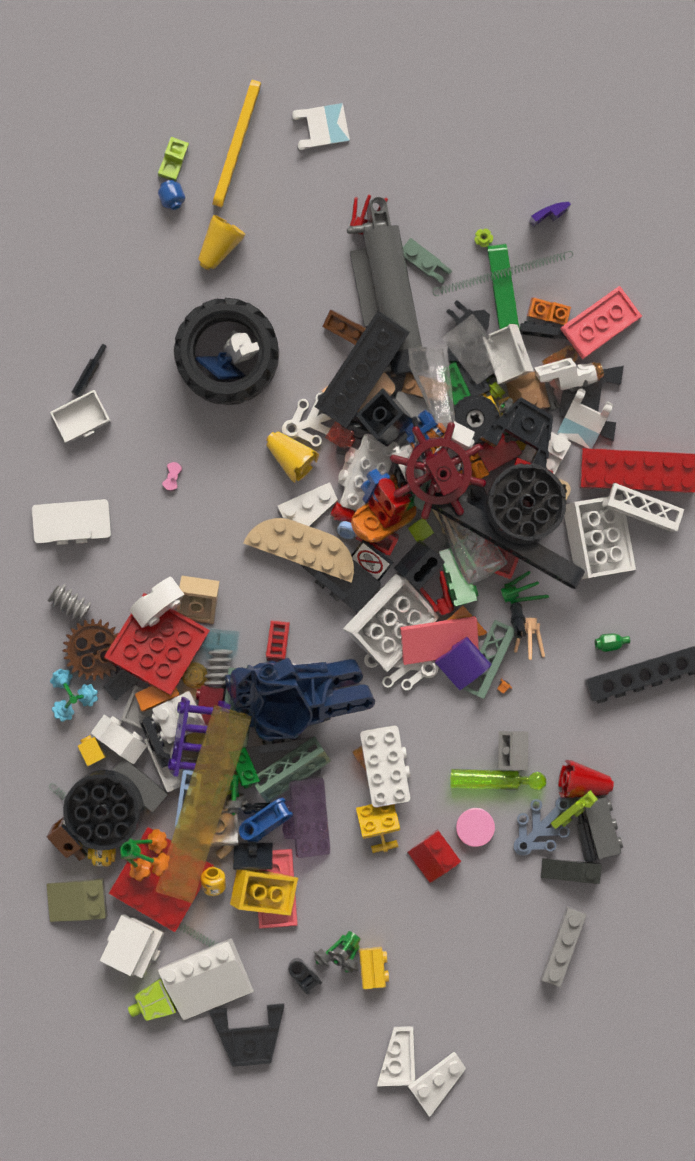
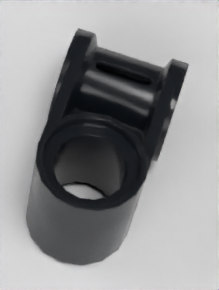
(305, 976)

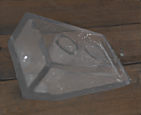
(475, 349)

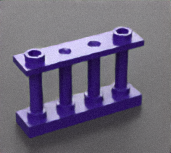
(183, 709)

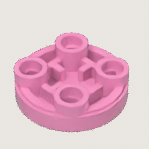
(475, 827)

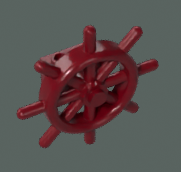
(440, 469)

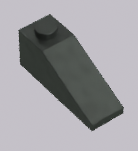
(571, 870)

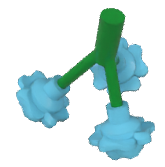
(87, 695)

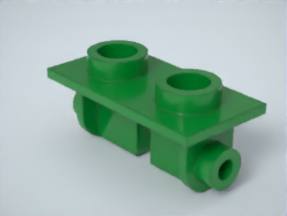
(246, 770)

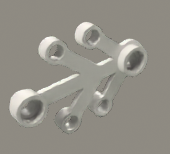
(312, 421)
(420, 667)

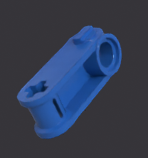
(265, 821)

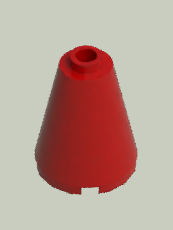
(579, 780)

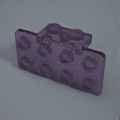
(309, 818)

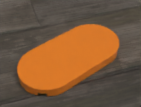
(369, 527)

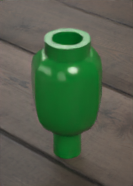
(610, 642)

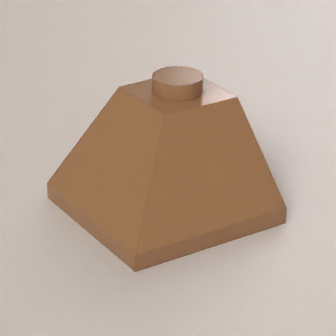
(530, 389)

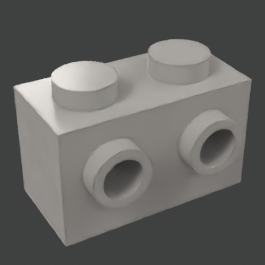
(513, 750)

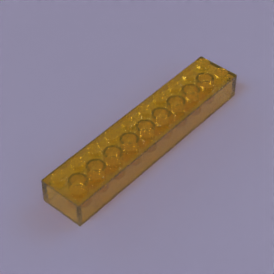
(203, 803)

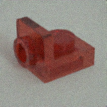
(340, 436)

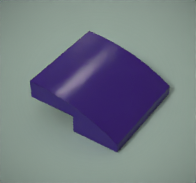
(553, 211)
(463, 663)

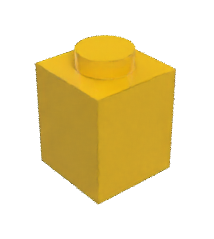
(91, 750)

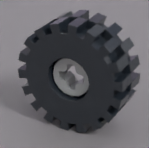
(475, 405)

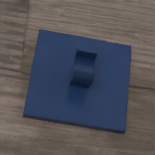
(221, 366)

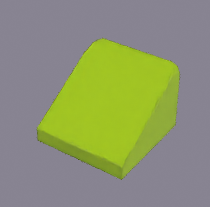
(420, 530)

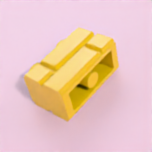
(372, 967)

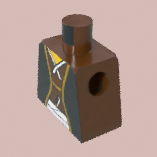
(65, 842)

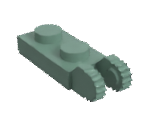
(424, 260)

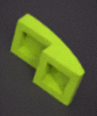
(173, 159)

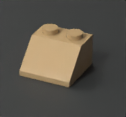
(199, 599)

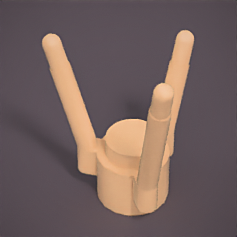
(531, 626)

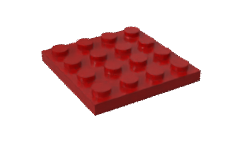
(160, 651)
(142, 895)

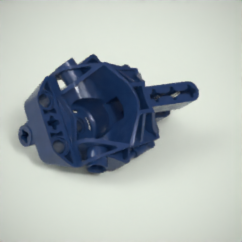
(292, 697)

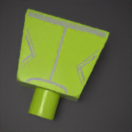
(153, 1002)

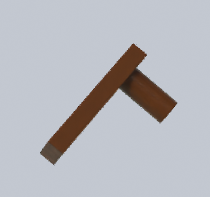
(343, 326)

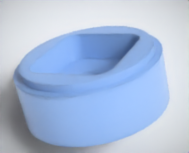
(345, 530)

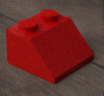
(434, 856)

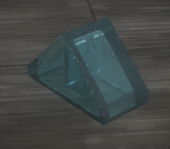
(222, 639)

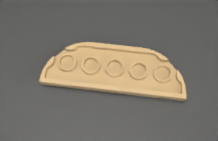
(303, 546)

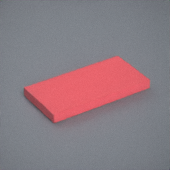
(601, 322)
(435, 639)
(282, 864)

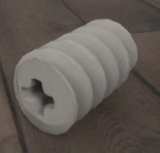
(70, 602)
(218, 667)

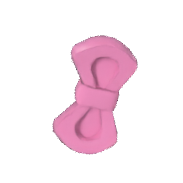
(170, 483)

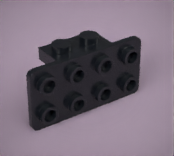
(353, 594)
(270, 752)

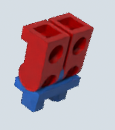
(381, 500)

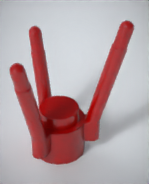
(360, 220)
(443, 603)

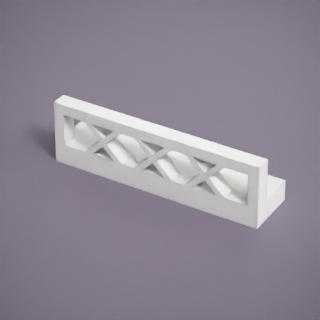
(638, 513)

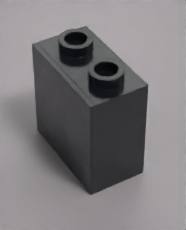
(419, 564)

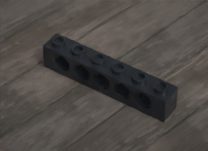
(595, 683)

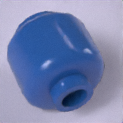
(171, 194)

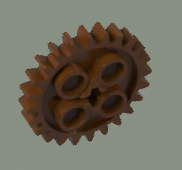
(88, 632)

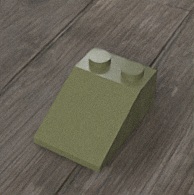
(77, 900)

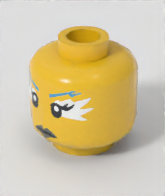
(102, 857)
(213, 881)

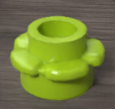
(483, 242)
(496, 390)

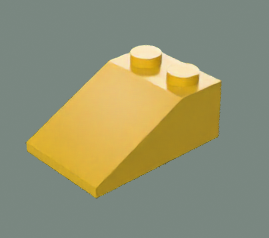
(263, 892)

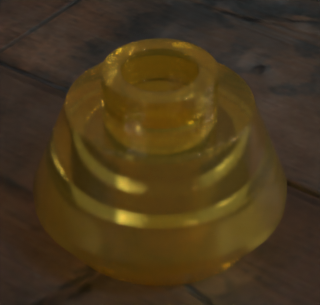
(196, 669)

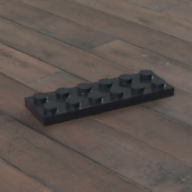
(362, 369)

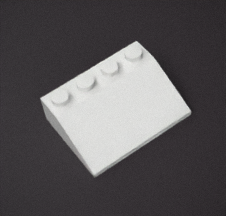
(598, 538)
(379, 621)
(206, 979)

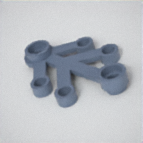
(539, 828)

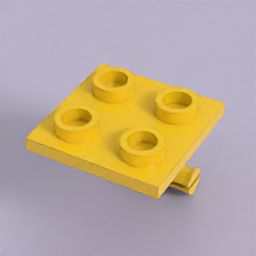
(376, 822)

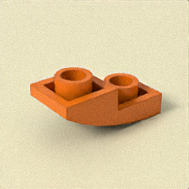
(548, 311)
(152, 697)

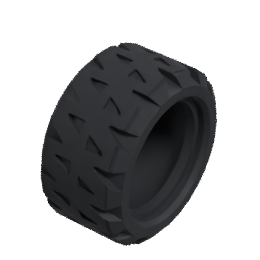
(220, 311)

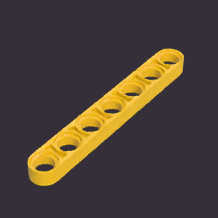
(236, 143)

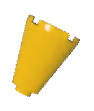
(219, 242)
(291, 455)

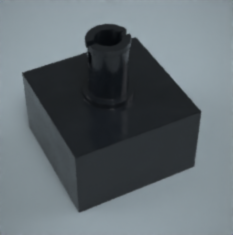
(384, 417)

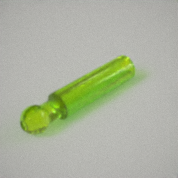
(495, 779)

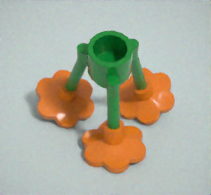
(141, 868)

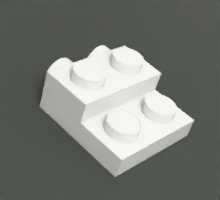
(557, 449)
(167, 717)

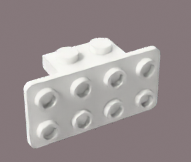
(358, 463)
(71, 521)
(385, 766)

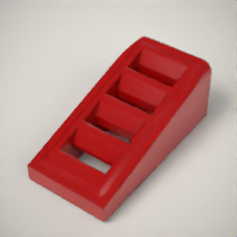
(275, 657)

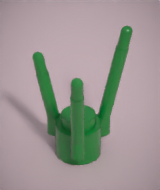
(511, 592)

